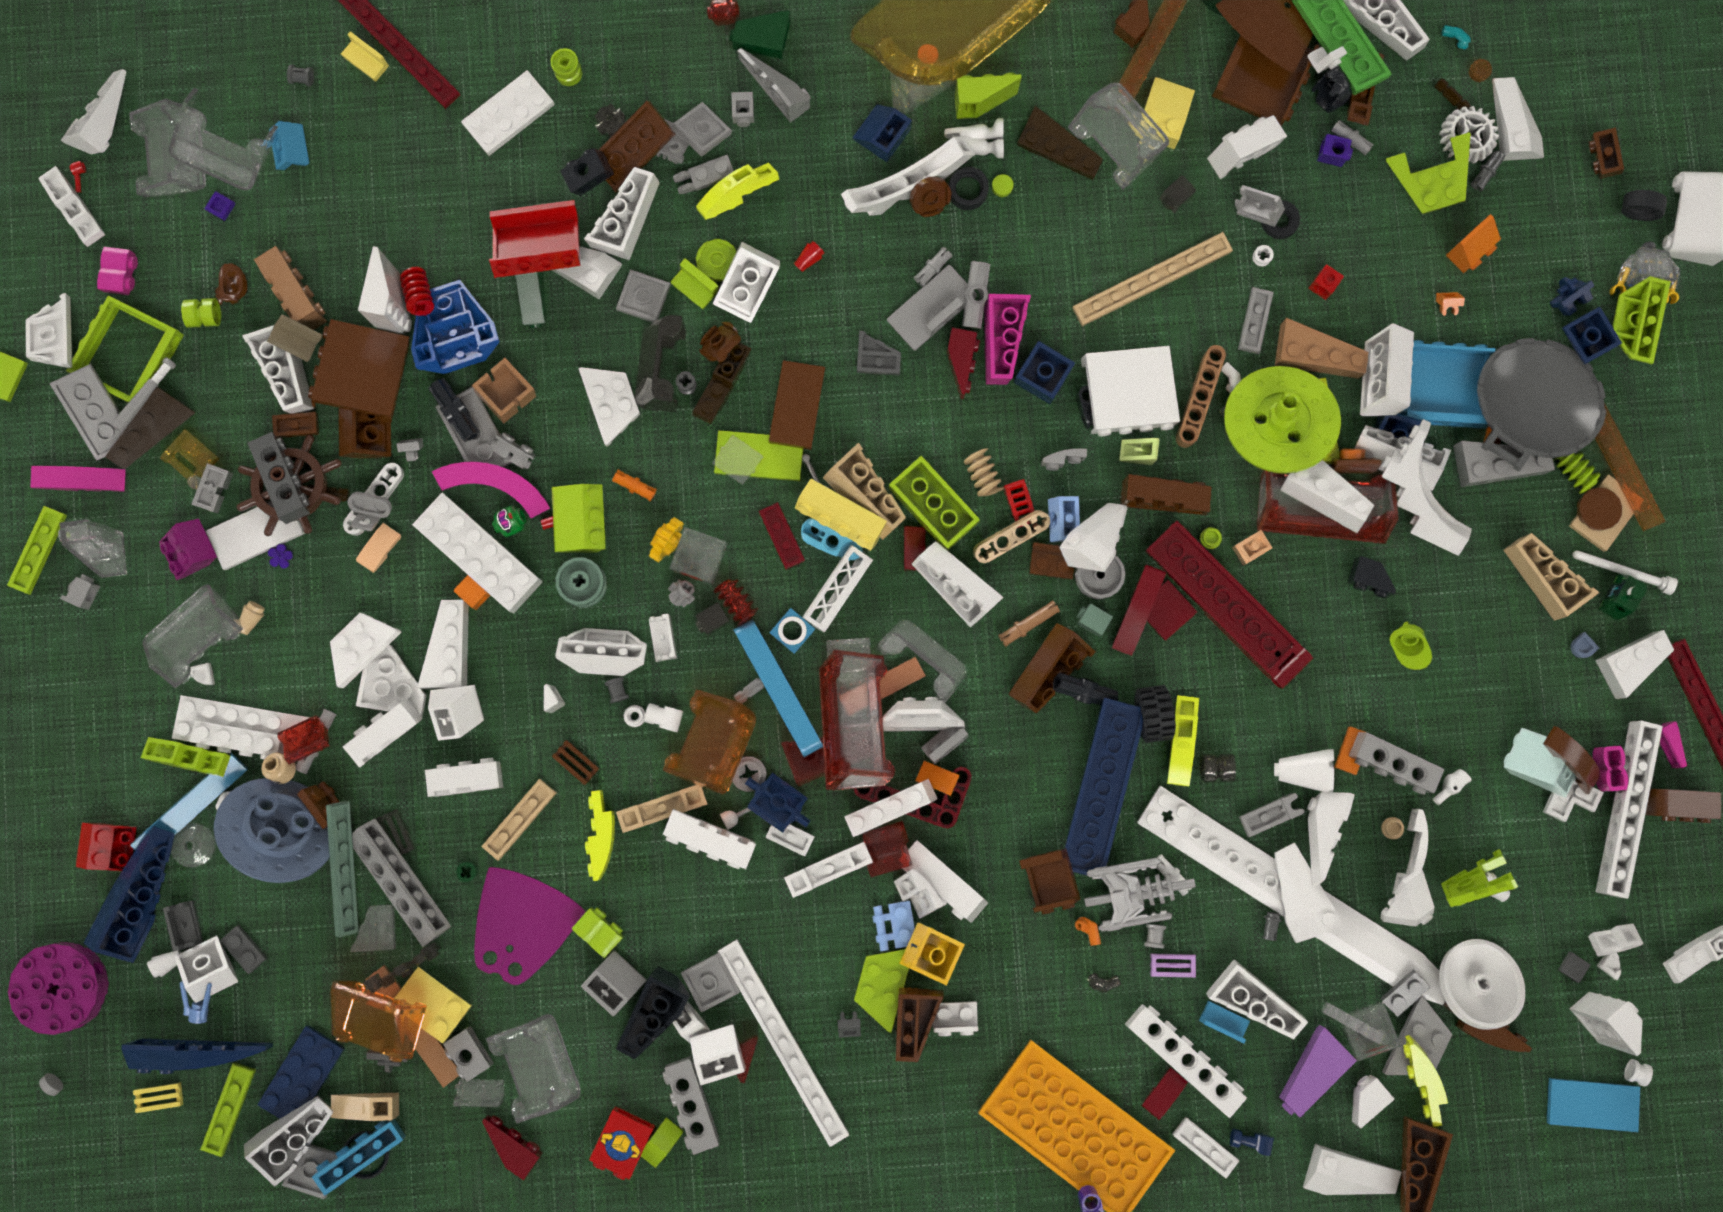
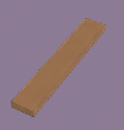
(427, 1046)

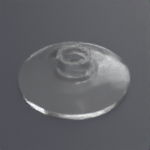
(202, 849)

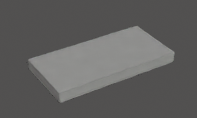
(89, 408)
(479, 448)

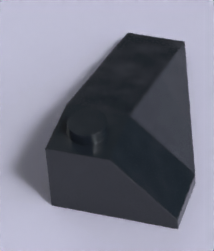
(655, 1011)

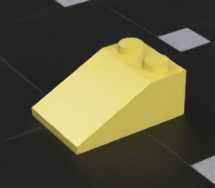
(1169, 107)
(443, 1006)

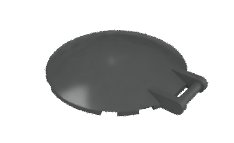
(1539, 400)

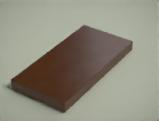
(636, 143)
(796, 405)

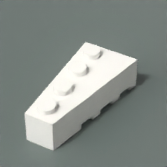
(1391, 24)
(283, 372)
(1381, 444)
(1329, 494)
(956, 583)
(448, 648)
(946, 883)
(1249, 996)

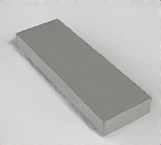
(1255, 320)

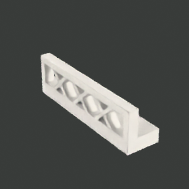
(842, 590)

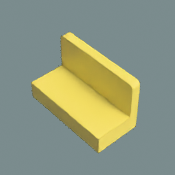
(364, 57)

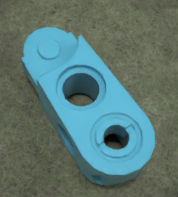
(820, 539)

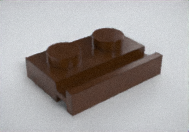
(1049, 562)

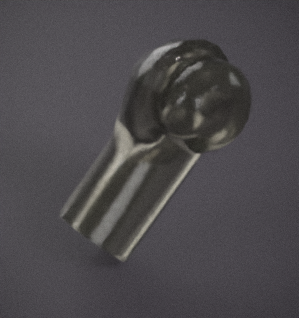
(1103, 985)

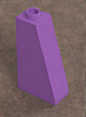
(1315, 1072)

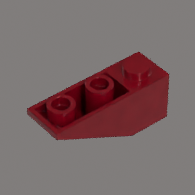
(960, 354)
(514, 1151)

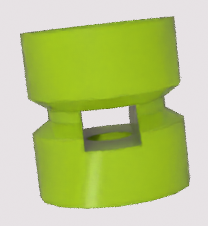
(566, 67)
(198, 313)

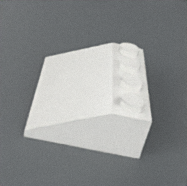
(383, 297)

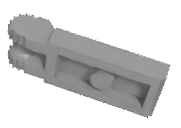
(704, 174)

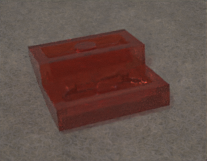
(887, 849)

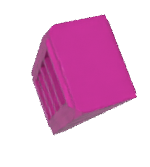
(1672, 745)

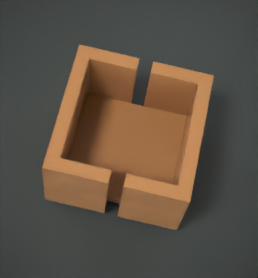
(505, 392)

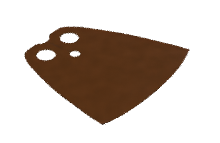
(1270, 28)

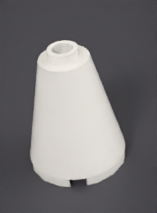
(1308, 770)

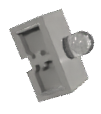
(210, 487)

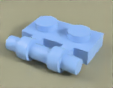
(901, 921)

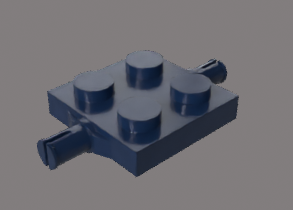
(777, 802)

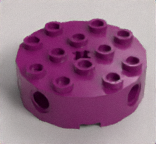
(35, 989)

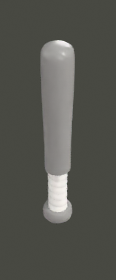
(137, 402)

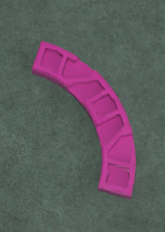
(494, 476)

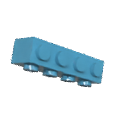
(354, 1159)

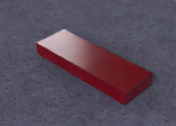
(781, 536)

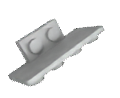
(930, 308)

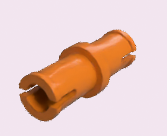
(634, 485)

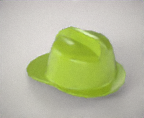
(1411, 646)

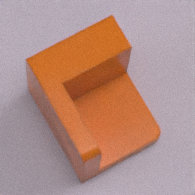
(471, 592)

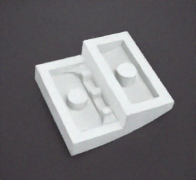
(919, 890)

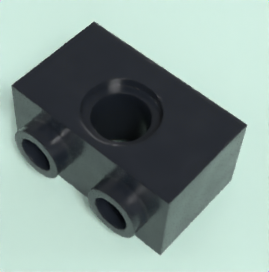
(598, 171)

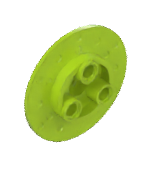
(1290, 406)

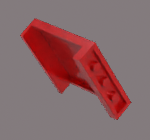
(535, 238)

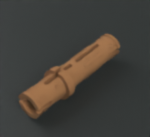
(1027, 624)

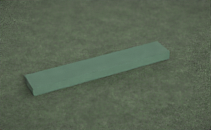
(342, 868)

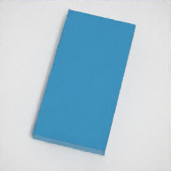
(1593, 1105)

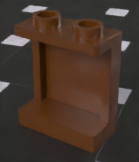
(1051, 881)

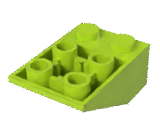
(981, 94)

